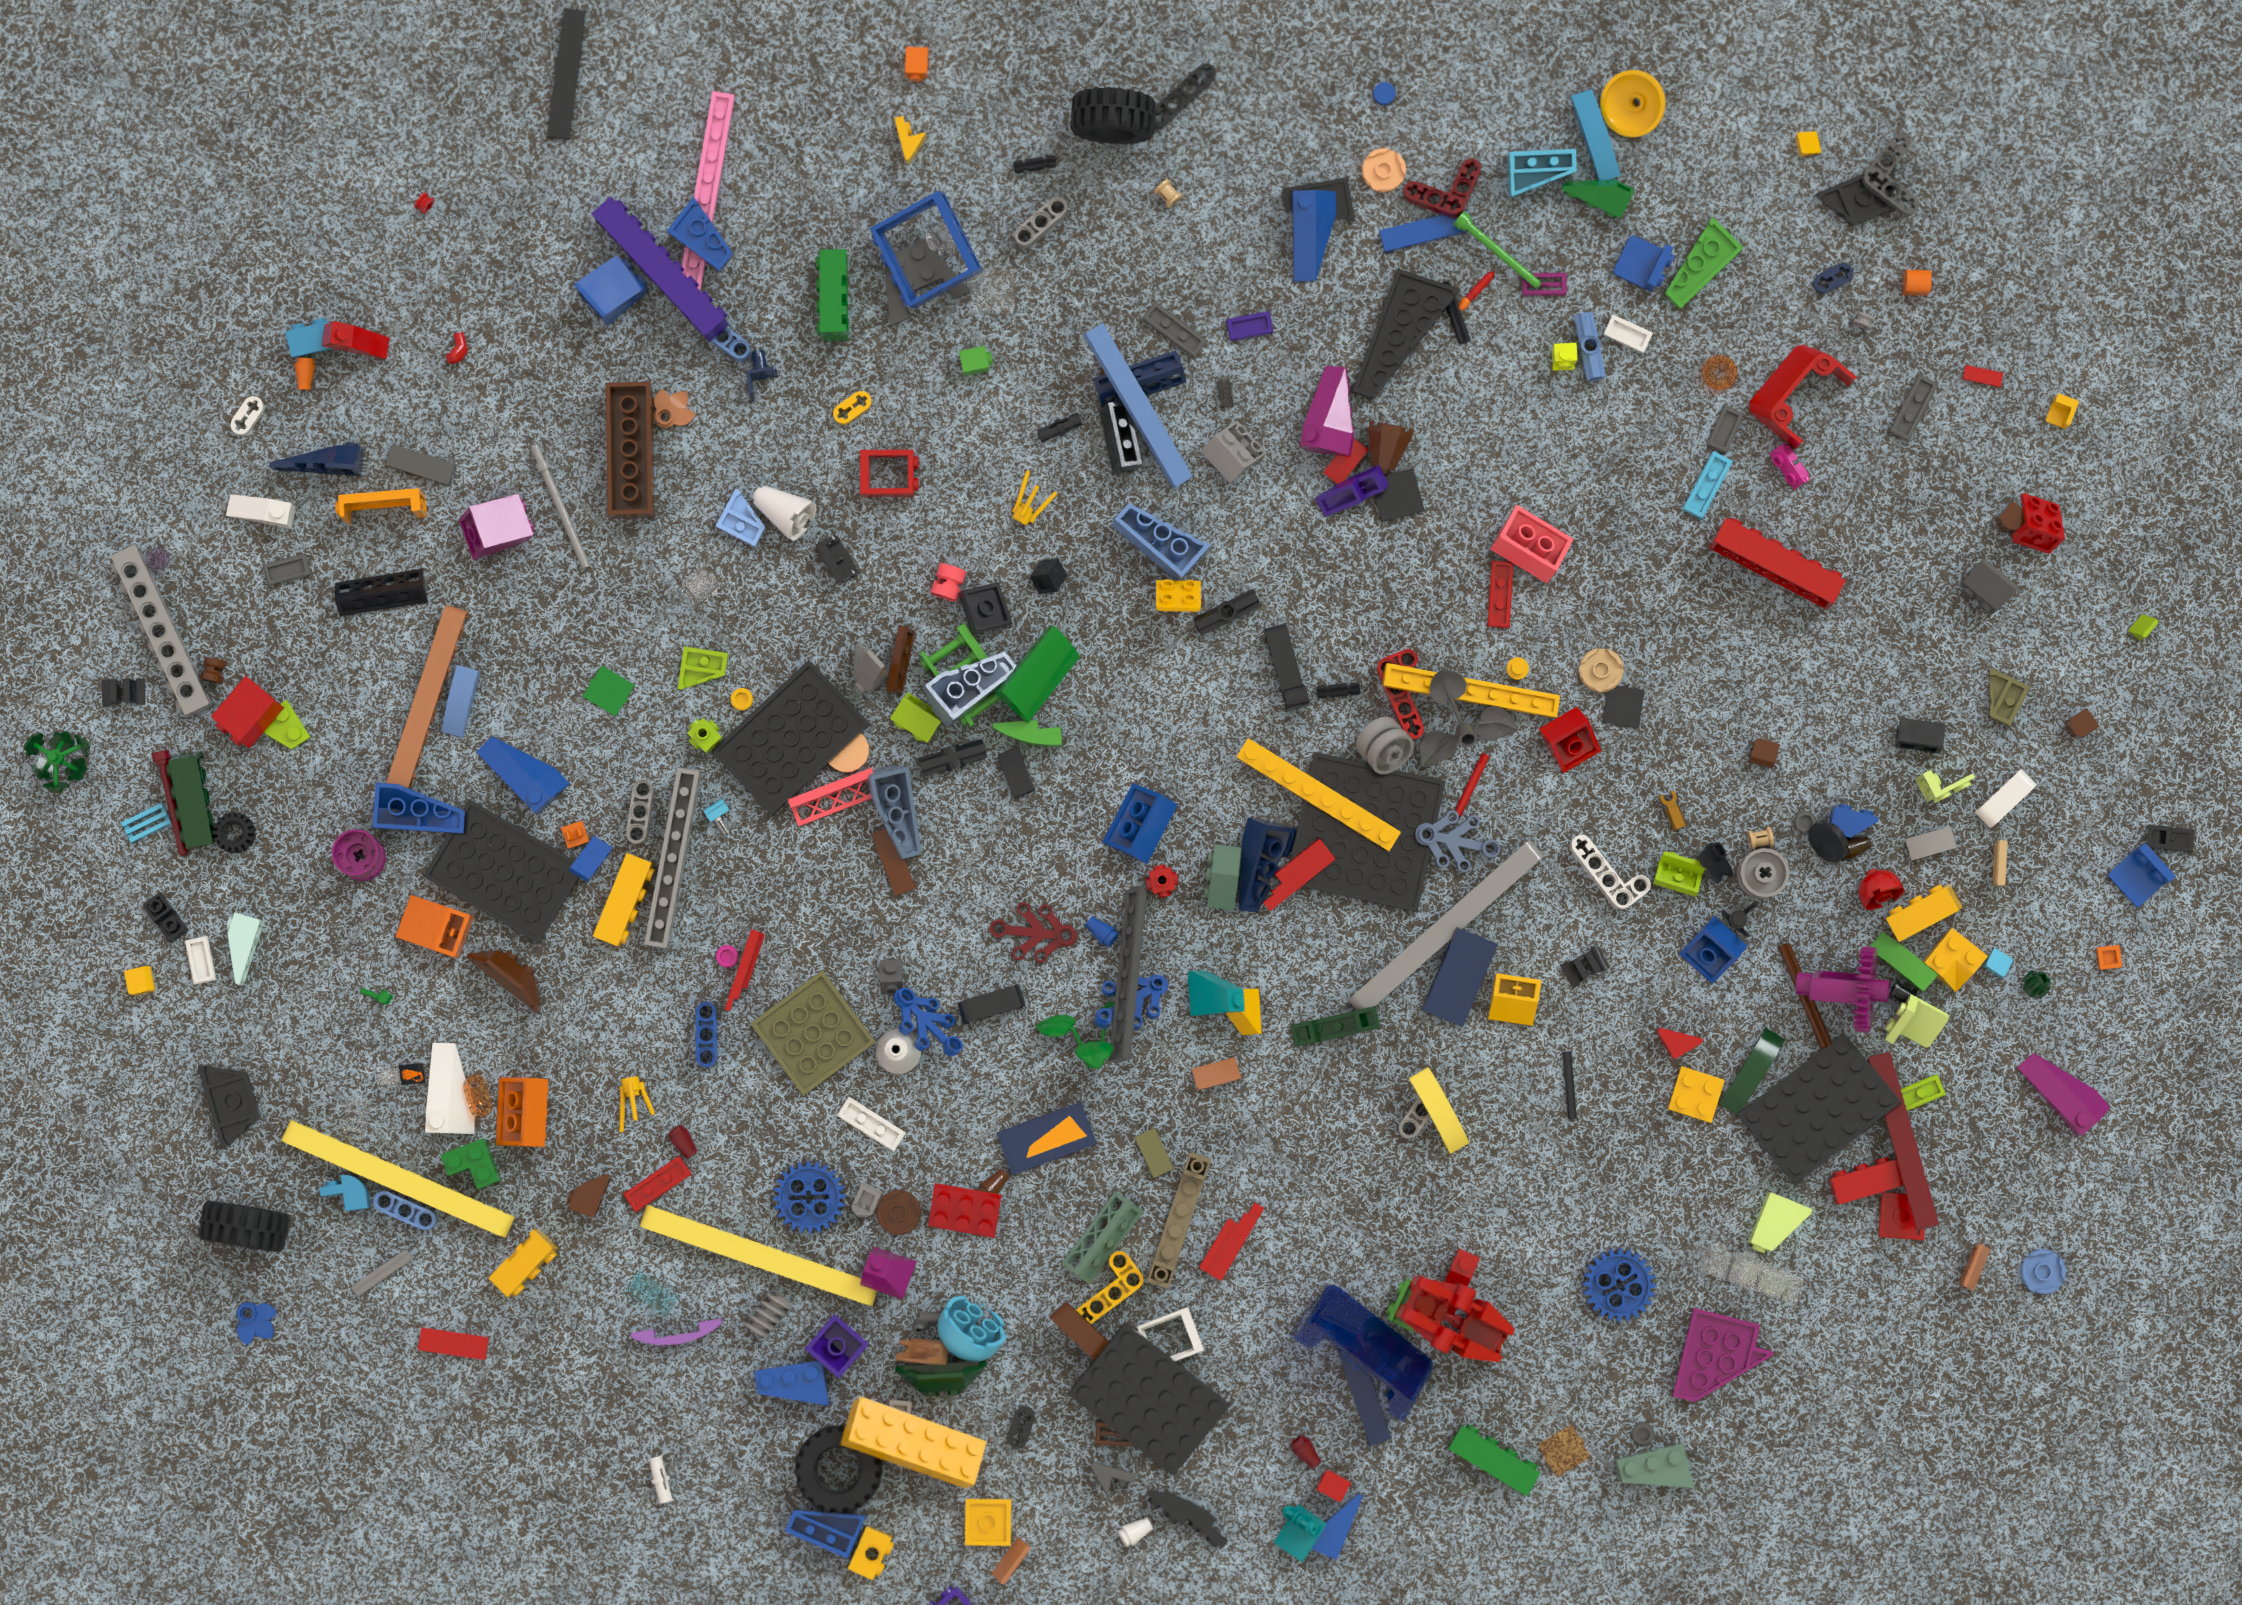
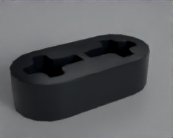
(1016, 1424)

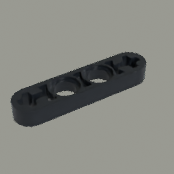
(1184, 98)

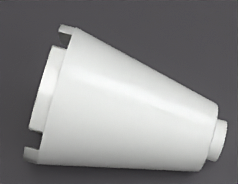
(785, 510)
(902, 1061)

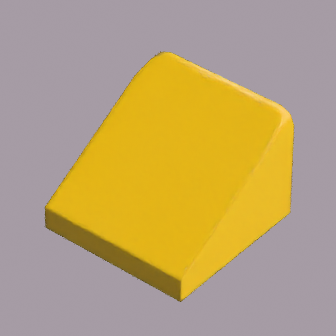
(1807, 143)

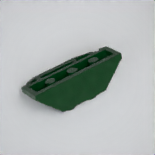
(938, 1377)

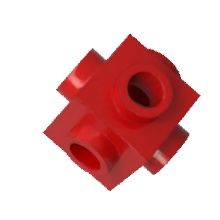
(1161, 890)

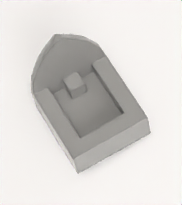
(866, 1200)

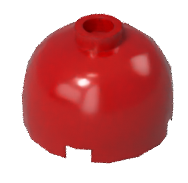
(1878, 888)

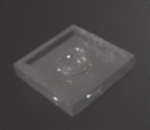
(993, 292)

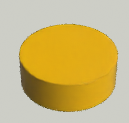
(741, 699)

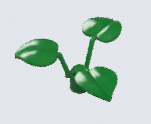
(1092, 1052)

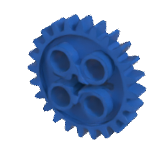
(809, 1176)
(1609, 1265)

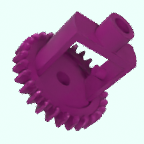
(1849, 988)

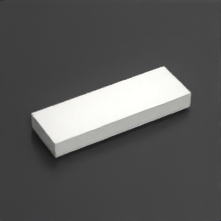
(871, 1124)

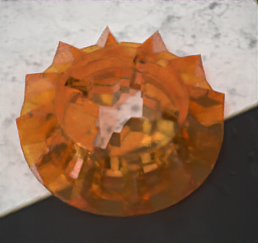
(1728, 367)

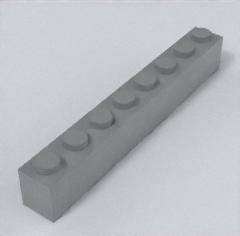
(673, 858)

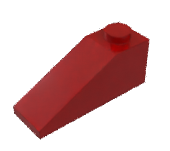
(355, 340)
(1461, 1271)

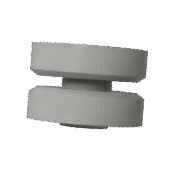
(1384, 745)
(1775, 870)

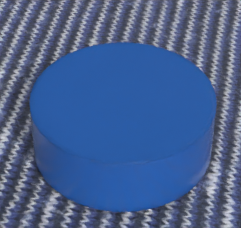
(1384, 93)

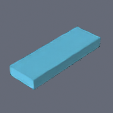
(1707, 485)

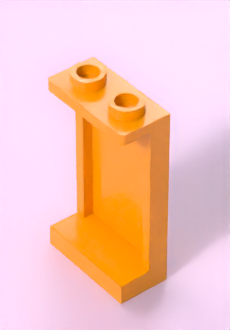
(382, 499)

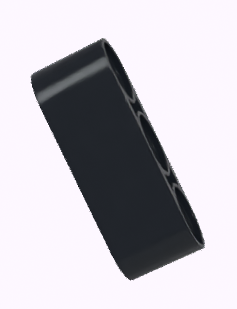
(991, 1004)

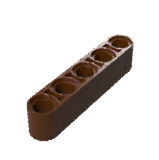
(1079, 1329)

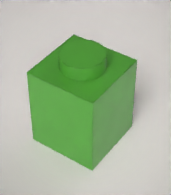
(975, 360)

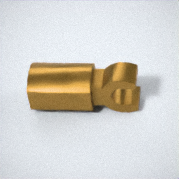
(1673, 811)

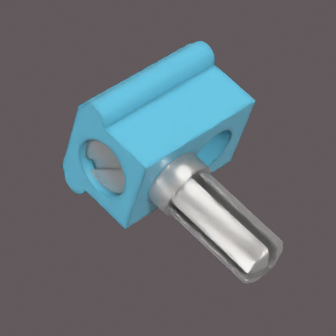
(714, 814)

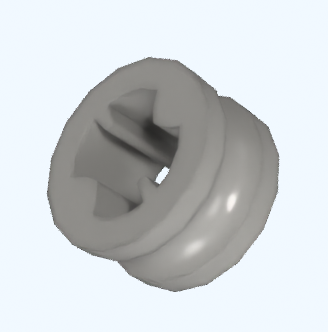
(1863, 321)

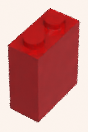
(246, 713)

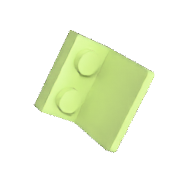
(1930, 786)

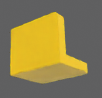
(2062, 411)

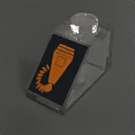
(400, 1076)

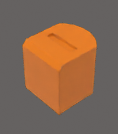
(1917, 282)

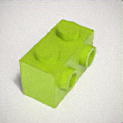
(916, 717)

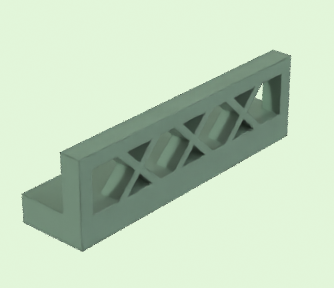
(1105, 1240)

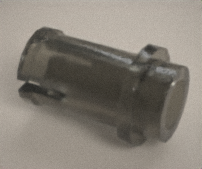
(1225, 393)

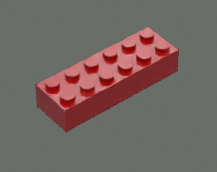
(1777, 563)

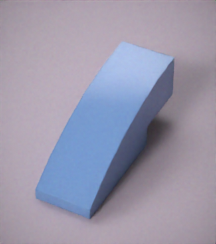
(460, 700)

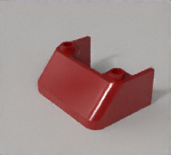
(1769, 402)

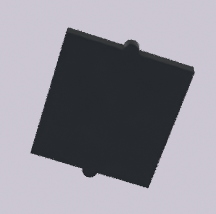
(1623, 706)

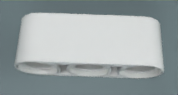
(2005, 798)

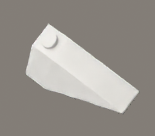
(446, 1100)

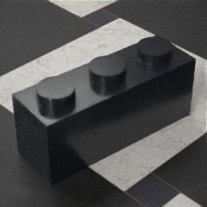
(1120, 438)

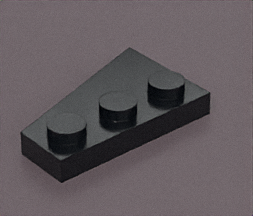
(1344, 205)

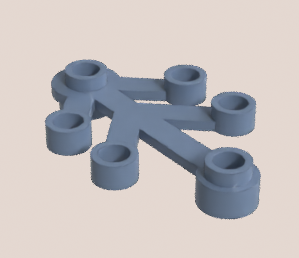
(1453, 840)

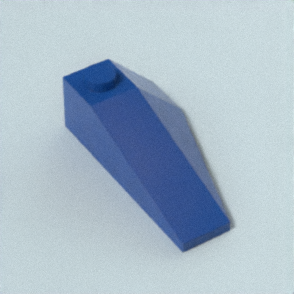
(1311, 226)

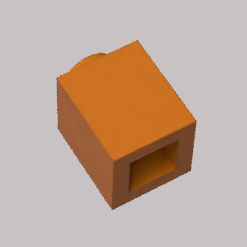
(916, 63)

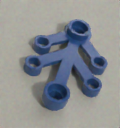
(1149, 989)
(909, 1003)

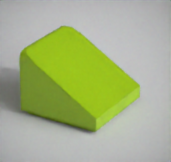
(2143, 626)

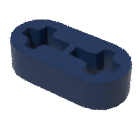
(1831, 273)

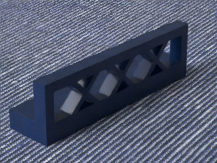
(1146, 372)

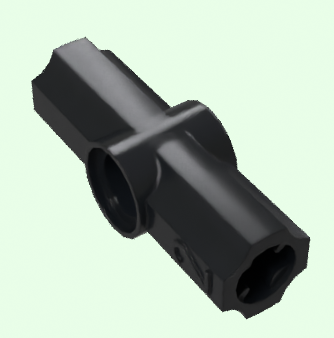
(1213, 618)
(952, 757)

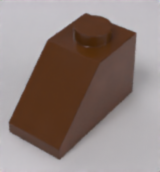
(589, 1196)

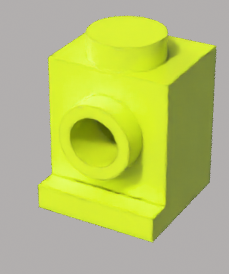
(1564, 356)

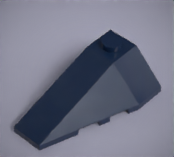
(334, 460)

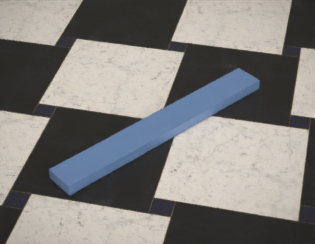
(1137, 405)

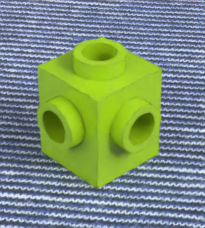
(708, 742)

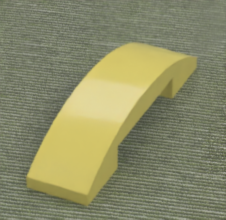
(1439, 1110)

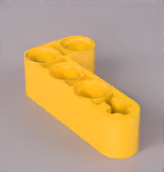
(1120, 1282)

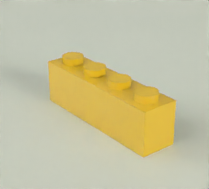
(623, 900)

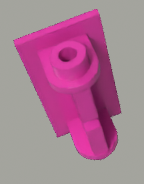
(1794, 474)

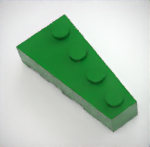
(833, 295)

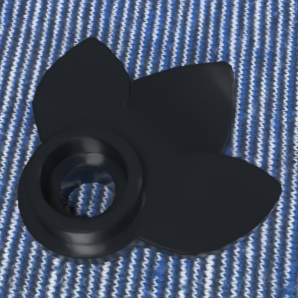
(1714, 860)

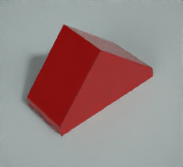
(1677, 1043)

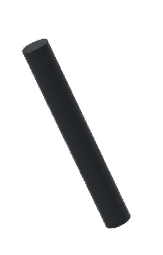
(1569, 1085)

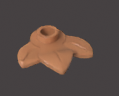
(674, 406)

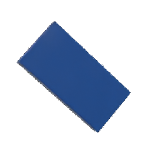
(590, 859)

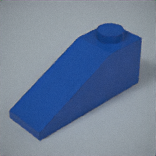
(1337, 1528)

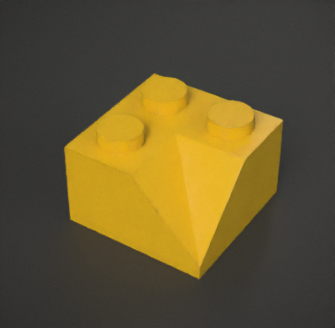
(1954, 959)

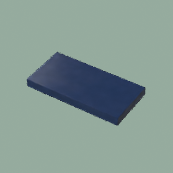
(1459, 976)

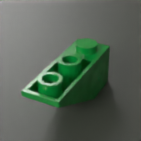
(1605, 194)

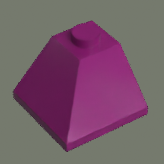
(887, 1272)

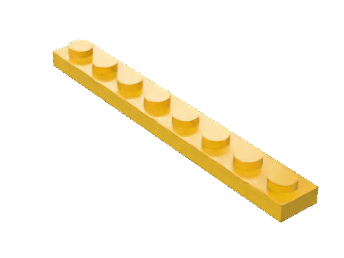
(1476, 691)
(1318, 794)

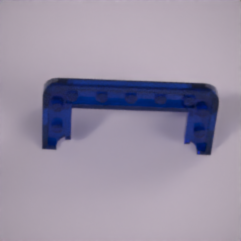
(1369, 1344)

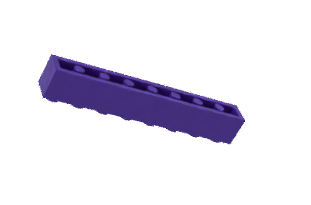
(660, 269)

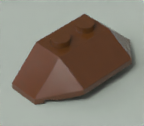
(510, 975)

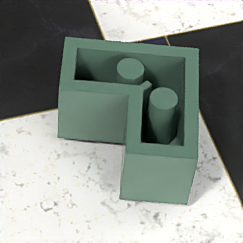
(1222, 876)

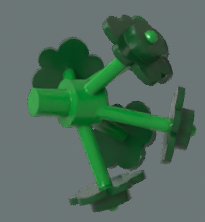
(48, 767)

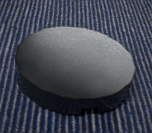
(1828, 841)

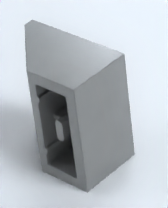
(1233, 451)

